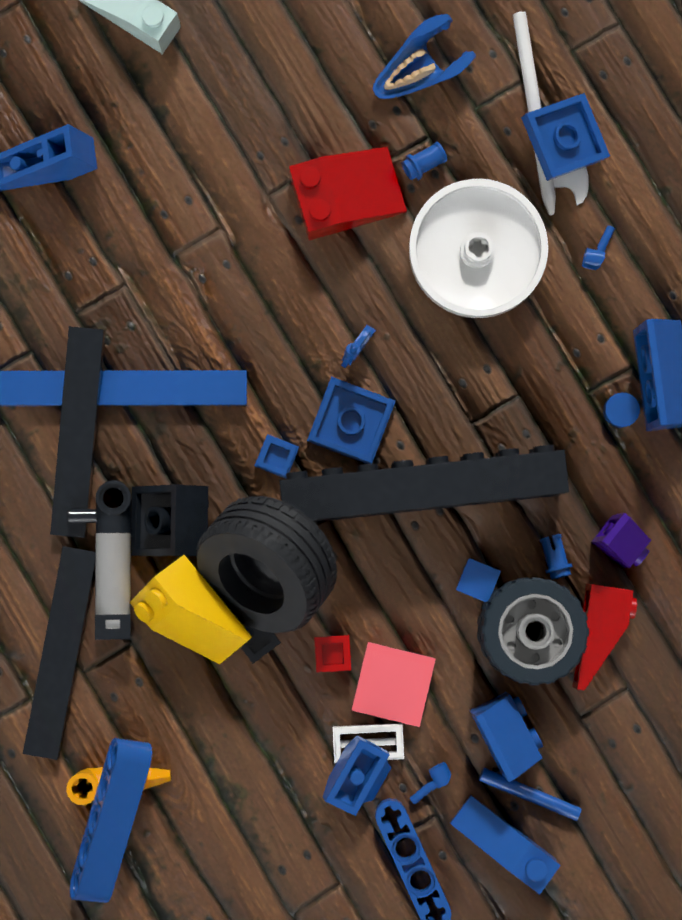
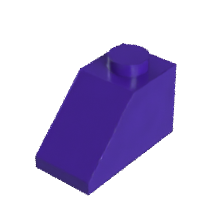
(622, 541)

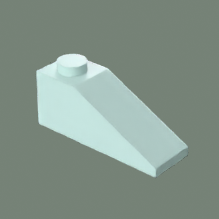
(144, 19)

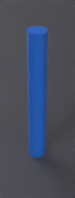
(530, 794)

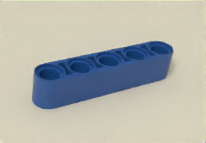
(110, 820)

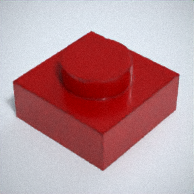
(332, 653)

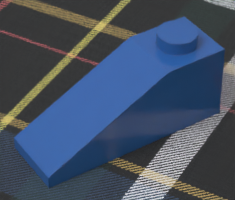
(48, 159)
(506, 844)

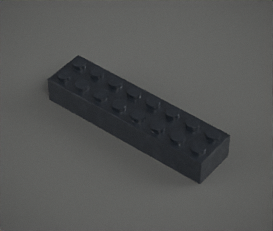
(428, 486)

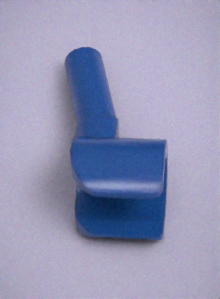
(594, 258)
(440, 777)

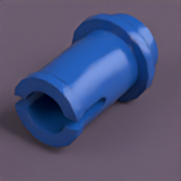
(424, 161)
(556, 559)

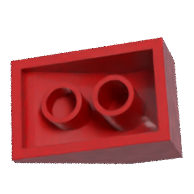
(346, 191)

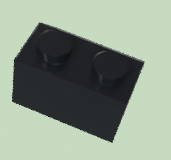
(168, 519)

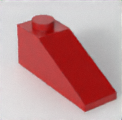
(608, 618)

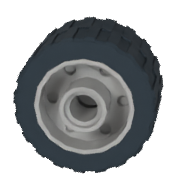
(560, 630)

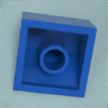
(507, 735)

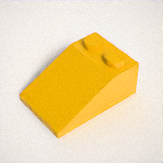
(190, 612)

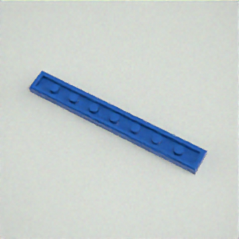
(131, 388)

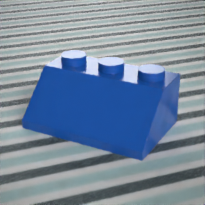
(660, 372)

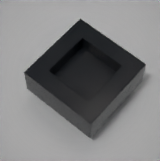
(259, 644)

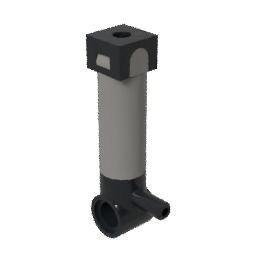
(111, 562)

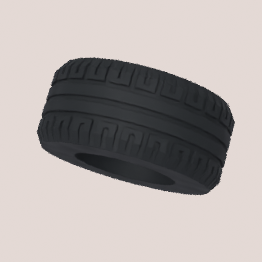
(267, 563)

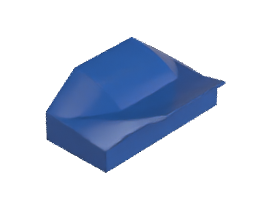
(357, 775)

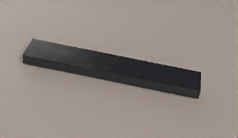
(77, 428)
(60, 653)

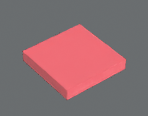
(393, 684)

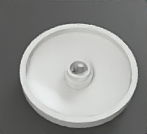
(478, 248)

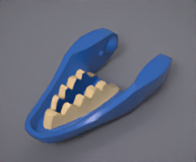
(413, 65)

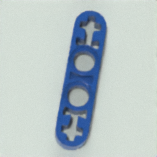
(413, 863)

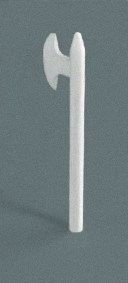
(576, 181)

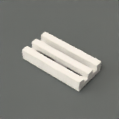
(371, 728)

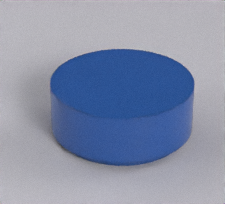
(621, 410)

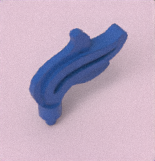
(354, 349)

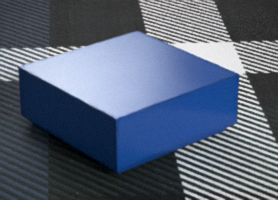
(276, 456)
(478, 580)

